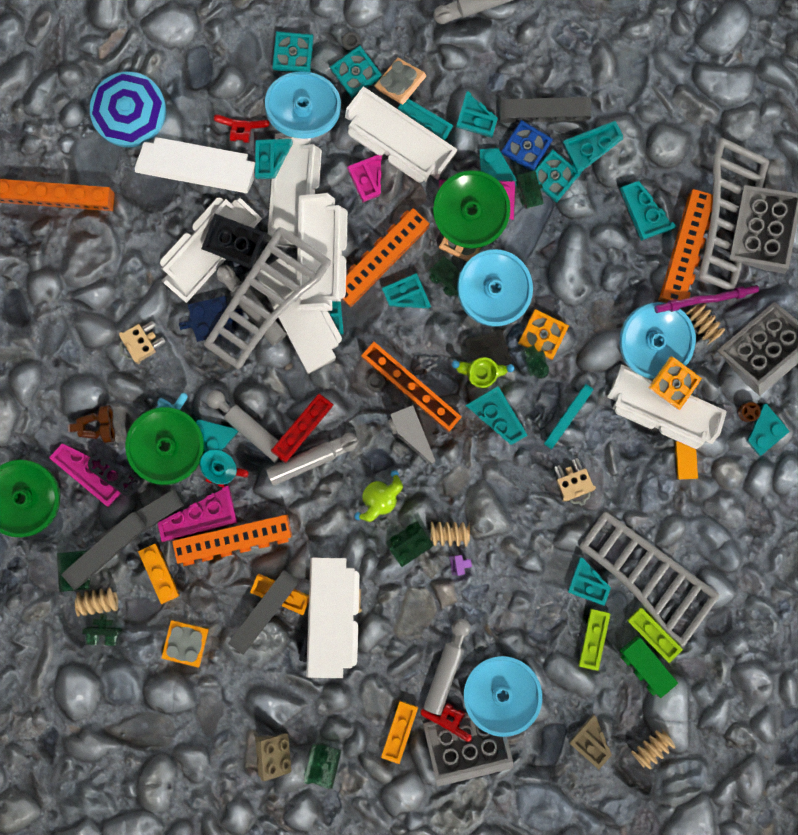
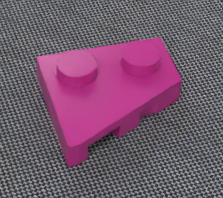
(367, 177)

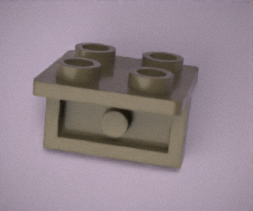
(273, 756)

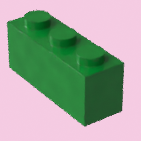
(648, 667)

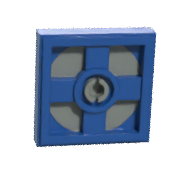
(526, 146)

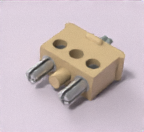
(134, 347)
(574, 490)

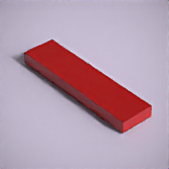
(302, 428)

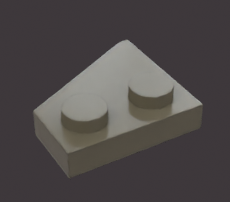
(591, 743)

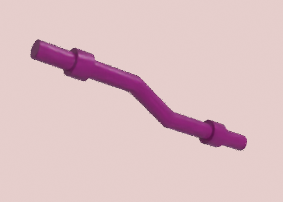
(675, 305)

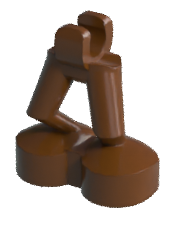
(106, 429)

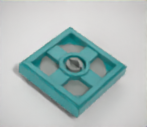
(293, 52)
(355, 71)
(555, 175)

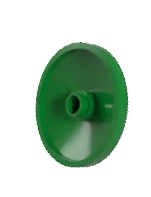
(471, 209)
(164, 446)
(27, 498)

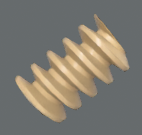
(705, 323)
(450, 533)
(95, 602)
(653, 749)

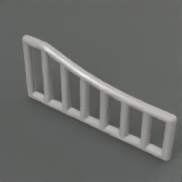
(718, 202)
(283, 303)
(642, 596)

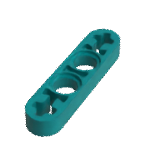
(568, 416)

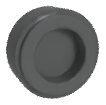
(351, 41)
(376, 382)

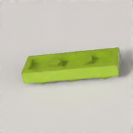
(654, 635)
(594, 639)

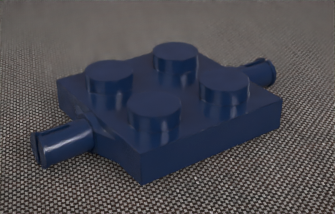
(205, 316)

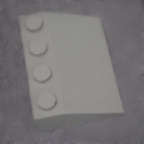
(765, 229)
(764, 348)
(410, 431)
(462, 760)

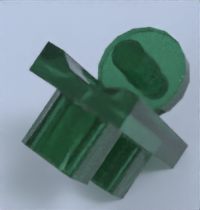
(530, 189)
(536, 362)
(111, 634)

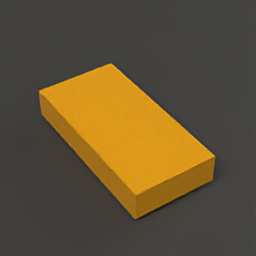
(686, 461)

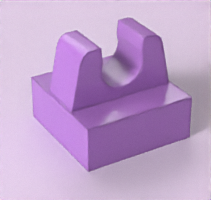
(458, 564)

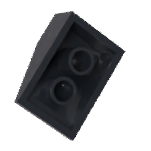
(235, 241)

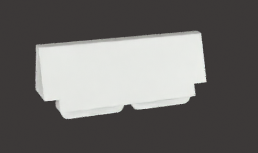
(399, 137)
(196, 164)
(296, 177)
(325, 230)
(187, 263)
(309, 331)
(690, 425)
(331, 627)

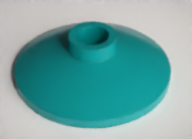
(222, 462)

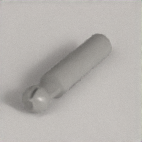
(463, 8)
(227, 276)
(244, 424)
(311, 458)
(447, 668)

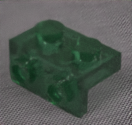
(446, 275)
(409, 544)
(64, 561)
(322, 765)

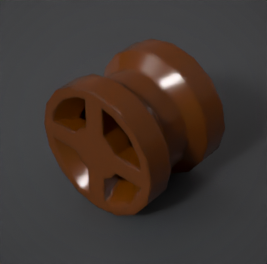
(753, 411)

